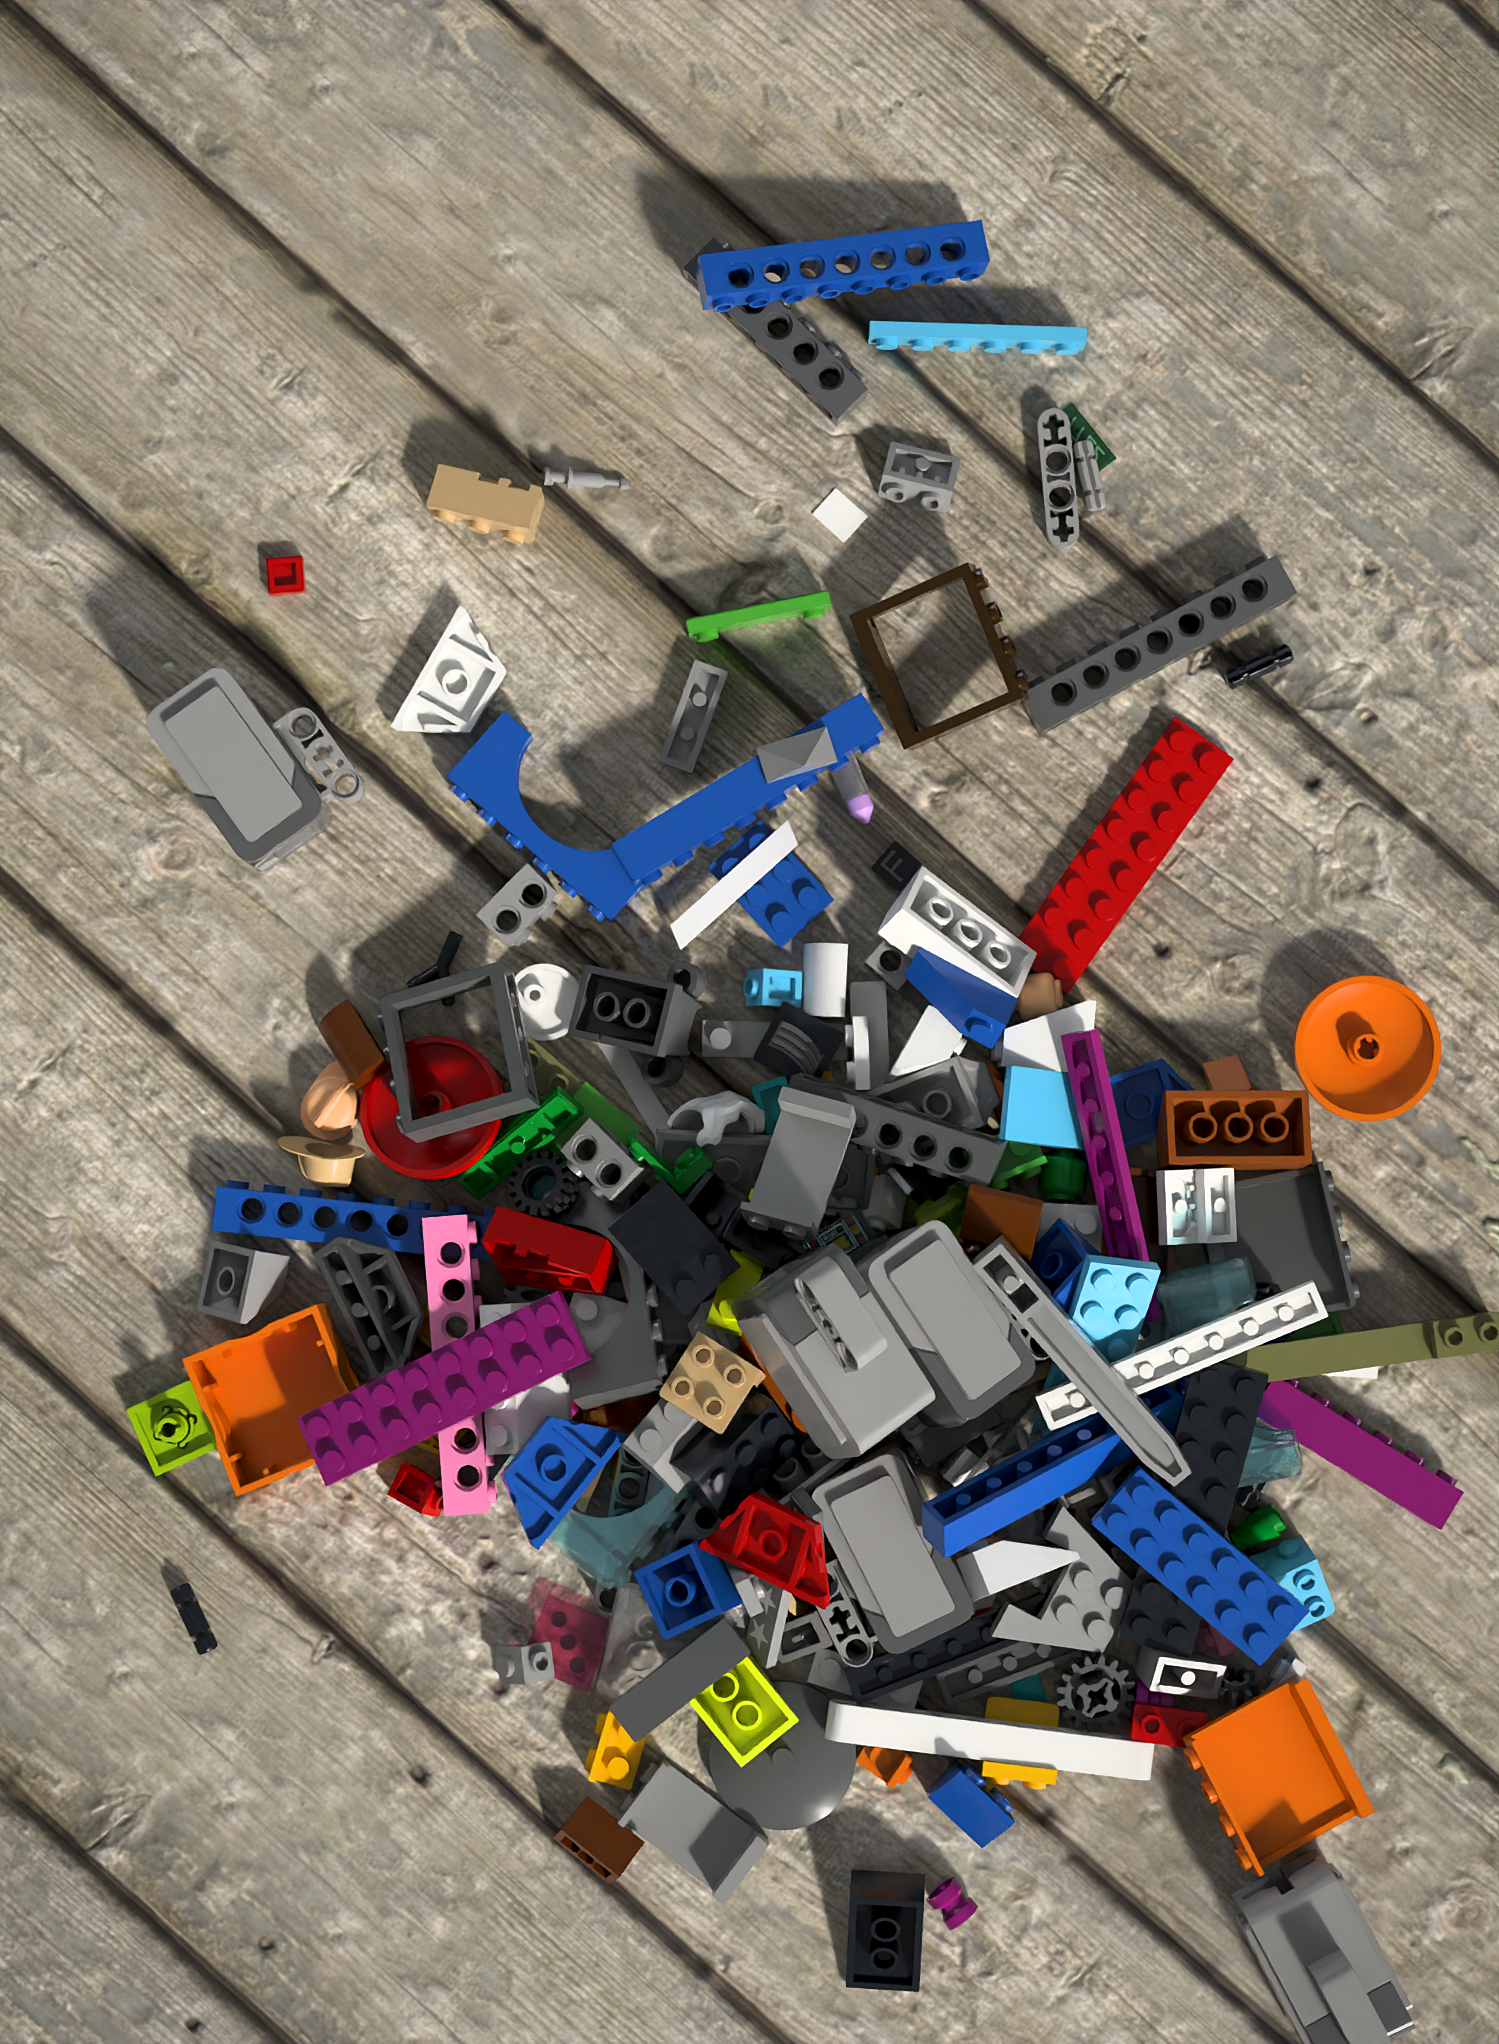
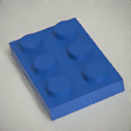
(783, 898)

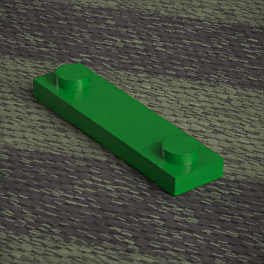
(521, 1138)

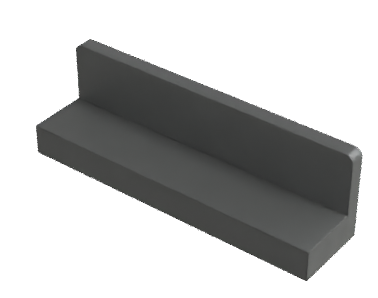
(680, 1678)

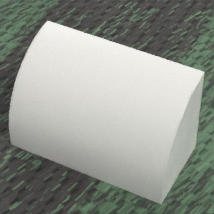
(824, 979)

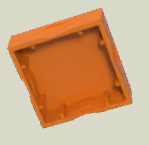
(262, 1384)

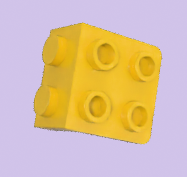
(1025, 1712)

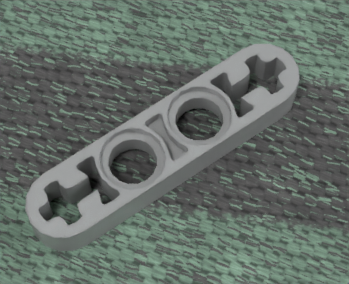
(1053, 479)

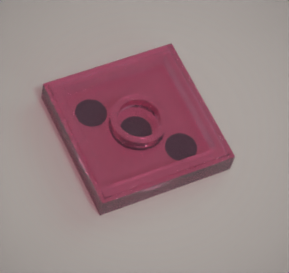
(575, 1640)

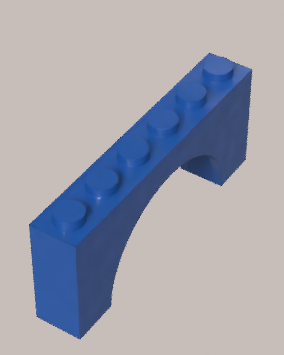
(491, 780)

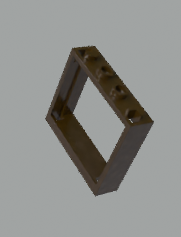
(887, 680)

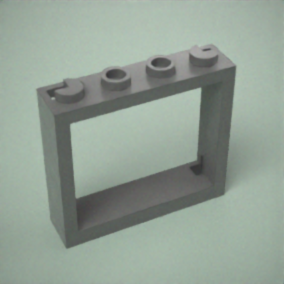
(515, 1044)

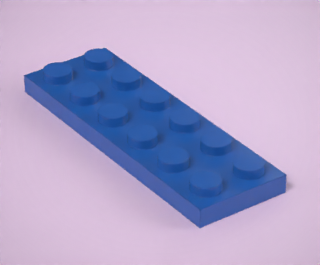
(1199, 1565)

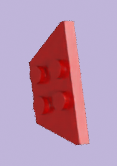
(775, 1547)

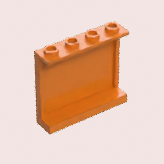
(1276, 1773)

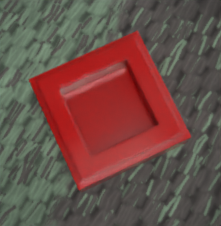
(286, 575)

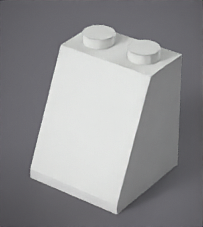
(1039, 1041)

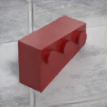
(548, 1254)

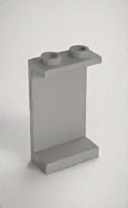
(800, 1164)
(693, 1828)

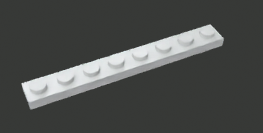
(1194, 1350)

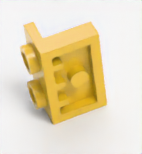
(616, 1754)

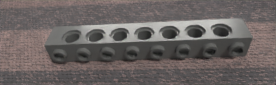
(1274, 590)

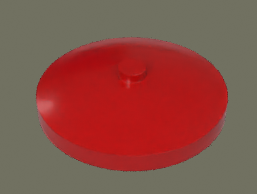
(444, 1077)

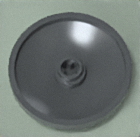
(795, 1776)

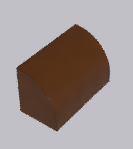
(353, 1044)
(598, 1840)

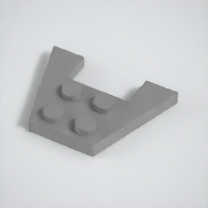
(1083, 1602)

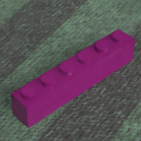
(1359, 1453)

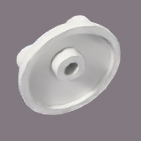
(546, 1000)

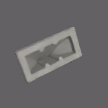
(796, 754)

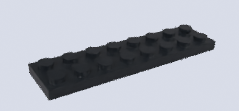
(1214, 1438)

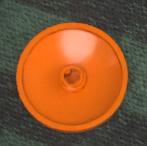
(1367, 1048)

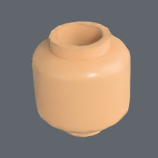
(1039, 996)

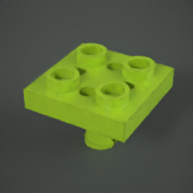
(171, 1428)

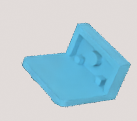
(1299, 1572)

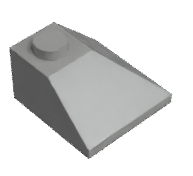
(241, 1281)

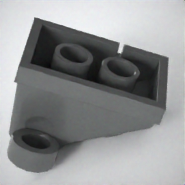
(641, 1015)

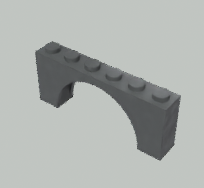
(632, 1358)

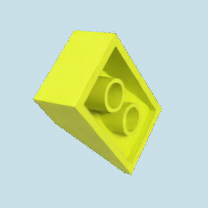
(744, 1711)

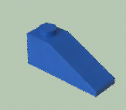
(962, 998)

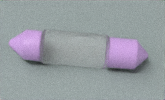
(854, 790)

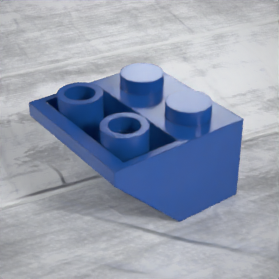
(970, 1804)

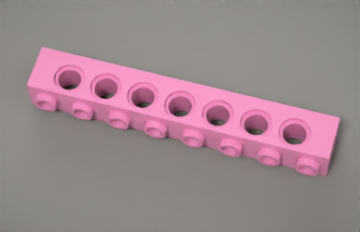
(437, 1232)

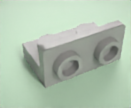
(919, 477)

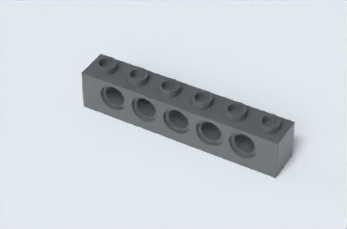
(834, 401)
(983, 1149)

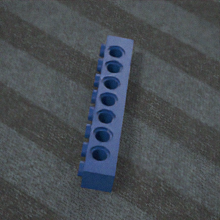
(962, 239)
(231, 1217)

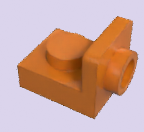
(886, 1763)

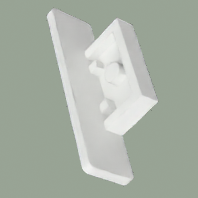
(867, 1038)

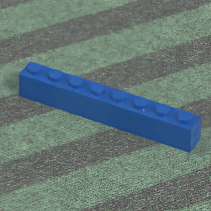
(737, 797)
(1034, 1477)

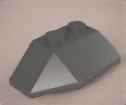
(373, 1300)

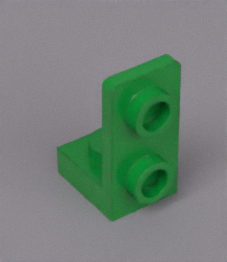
(689, 1167)

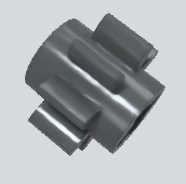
(1238, 1686)

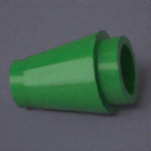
(1258, 1527)

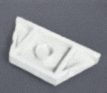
(453, 683)

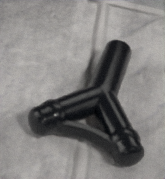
(442, 966)

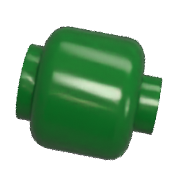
(1063, 1177)

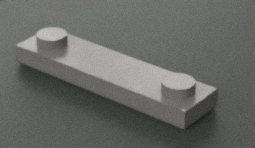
(742, 1039)

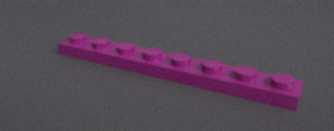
(1106, 1150)

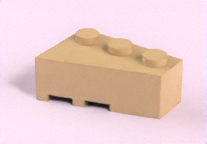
(485, 504)

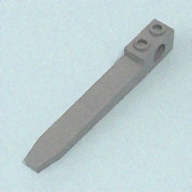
(1080, 1359)

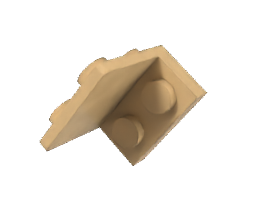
(710, 1382)

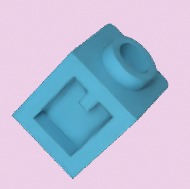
(773, 987)

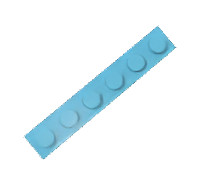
(987, 336)

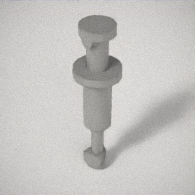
(582, 479)

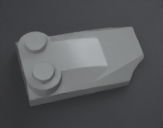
(951, 1090)

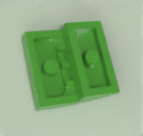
(599, 1109)

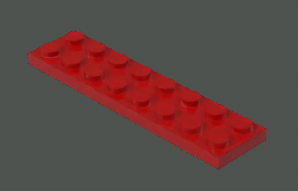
(1123, 852)

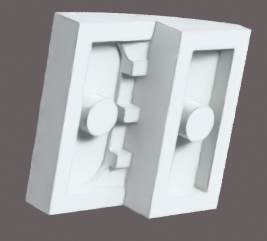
(1196, 1206)

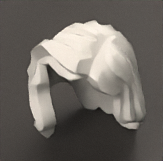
(718, 1114)

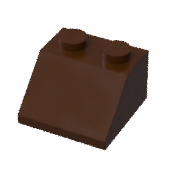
(999, 1213)

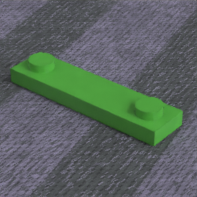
(708, 626)

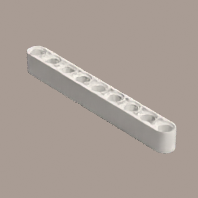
(988, 1739)

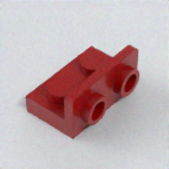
(1163, 1724)

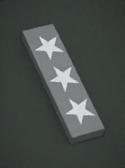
(767, 1627)

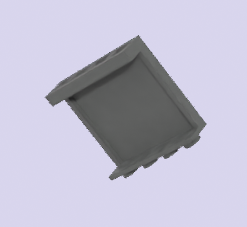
(1291, 1235)

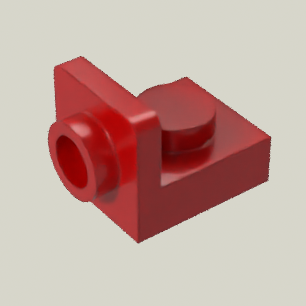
(418, 1490)

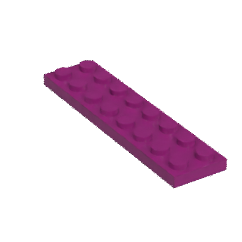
(444, 1388)

